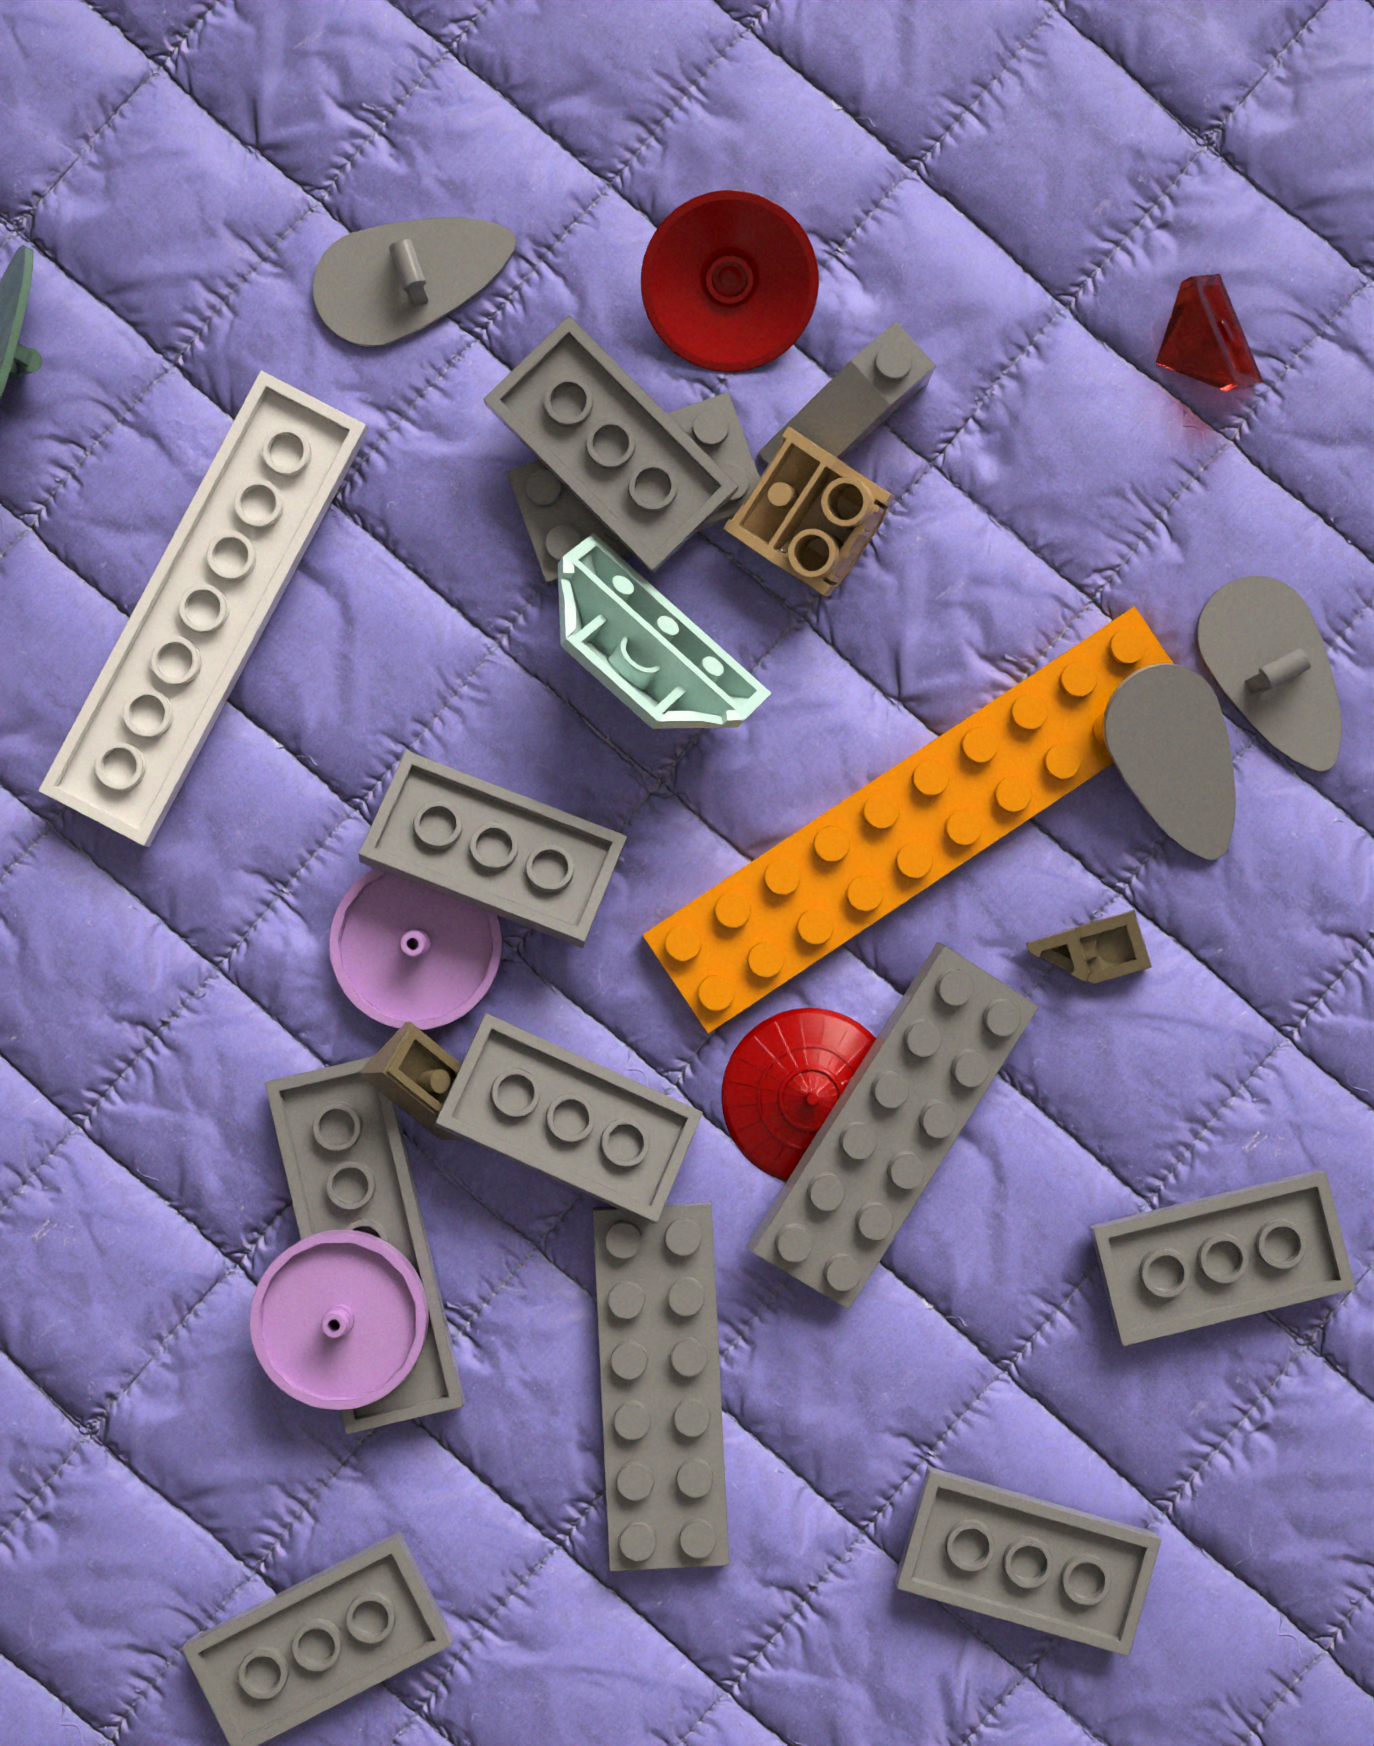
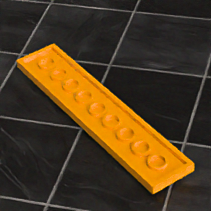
(901, 829)

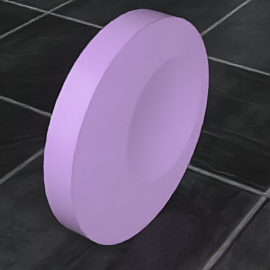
(413, 952)
(339, 1319)

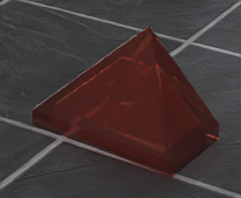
(1207, 338)

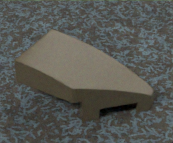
(1097, 948)

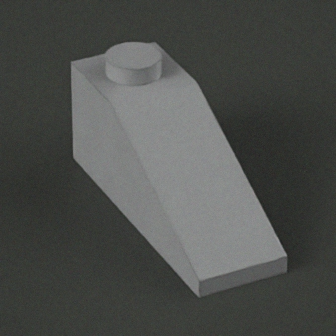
(861, 395)

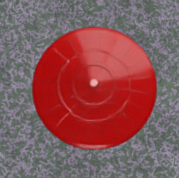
(729, 281)
(787, 1082)

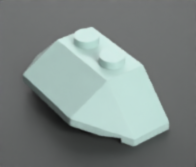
(647, 646)

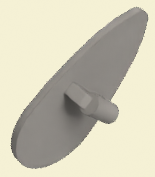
(406, 276)
(1273, 667)
(1175, 754)

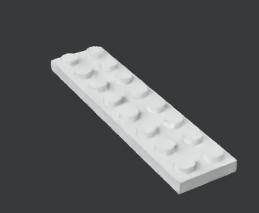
(204, 609)

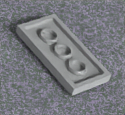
(610, 444)
(560, 520)
(493, 848)
(569, 1119)
(1222, 1257)
(1027, 1561)
(318, 1643)

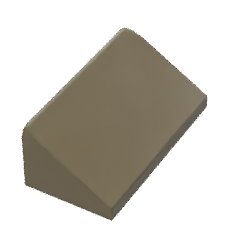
(414, 1076)

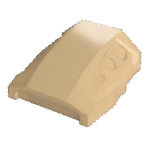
(810, 513)

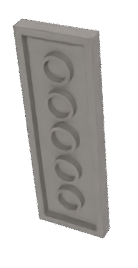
(892, 1126)
(355, 1173)
(661, 1388)

